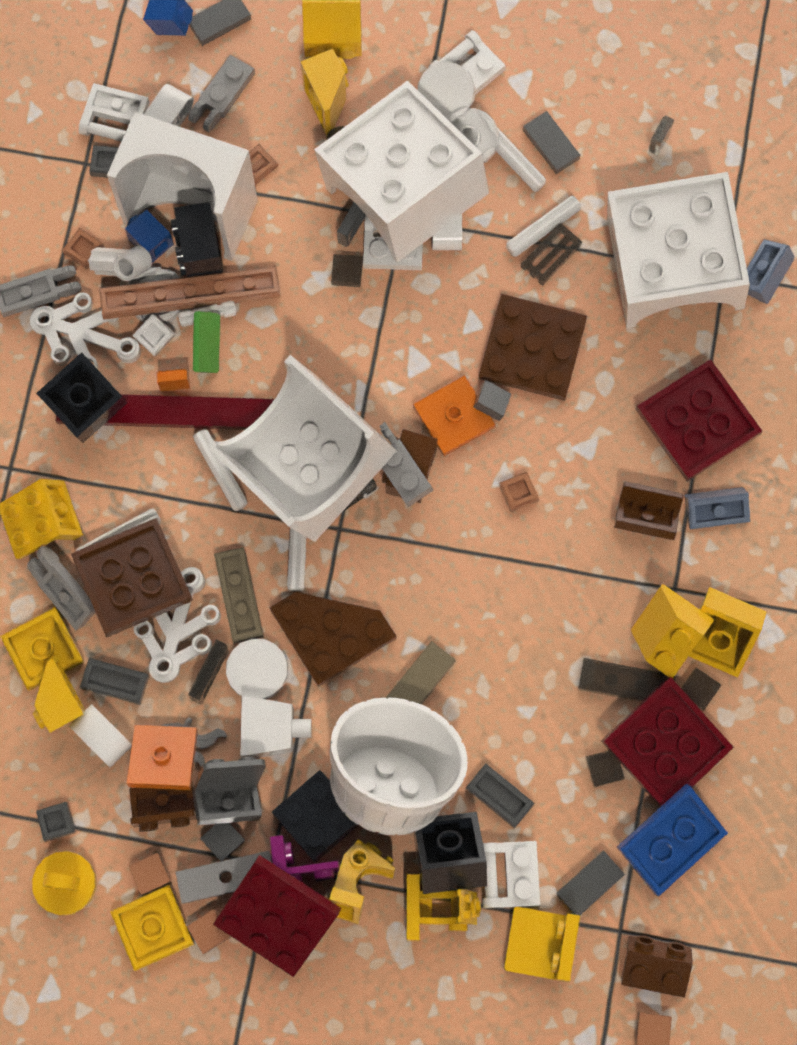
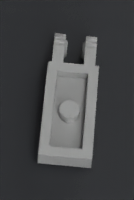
(222, 92)
(36, 290)
(404, 471)
(61, 587)

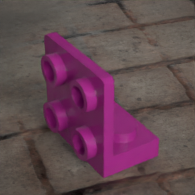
(283, 857)

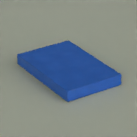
(672, 840)

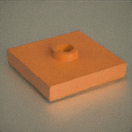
(451, 416)
(162, 757)

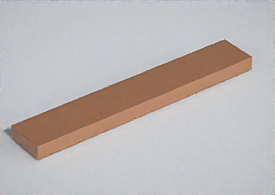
(189, 292)

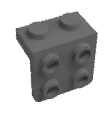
(228, 791)

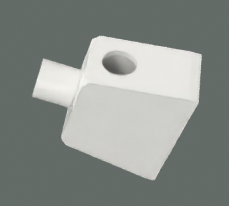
(269, 727)

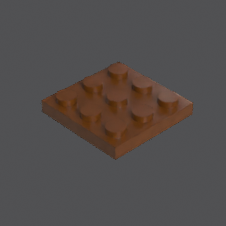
(532, 347)
(131, 577)

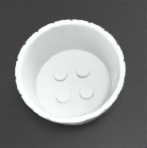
(394, 765)

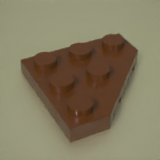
(330, 633)

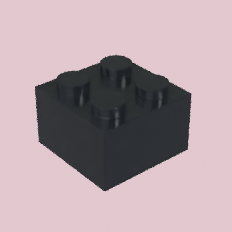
(196, 240)
(82, 397)
(314, 817)
(451, 853)

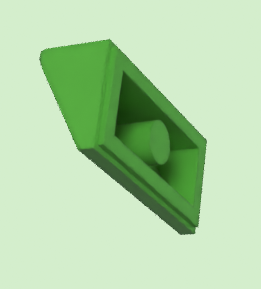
(206, 342)

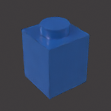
(168, 17)
(149, 233)

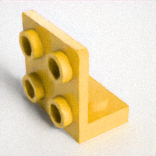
(39, 516)
(542, 944)

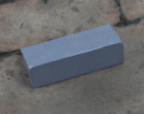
(768, 269)
(717, 508)

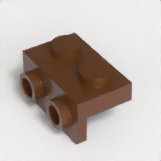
(648, 510)
(161, 806)
(657, 966)

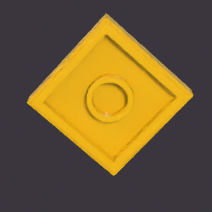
(36, 643)
(152, 928)

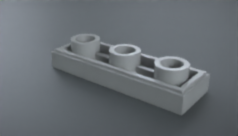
(206, 882)

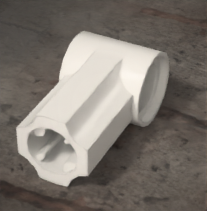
(120, 262)

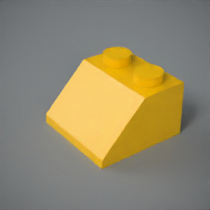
(332, 25)
(325, 86)
(669, 630)
(731, 634)
(56, 698)

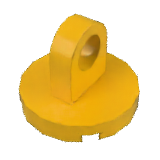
(64, 883)

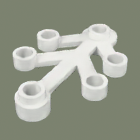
(79, 332)
(177, 631)

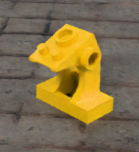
(344, 891)
(464, 908)

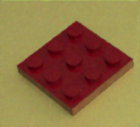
(698, 420)
(667, 742)
(277, 916)

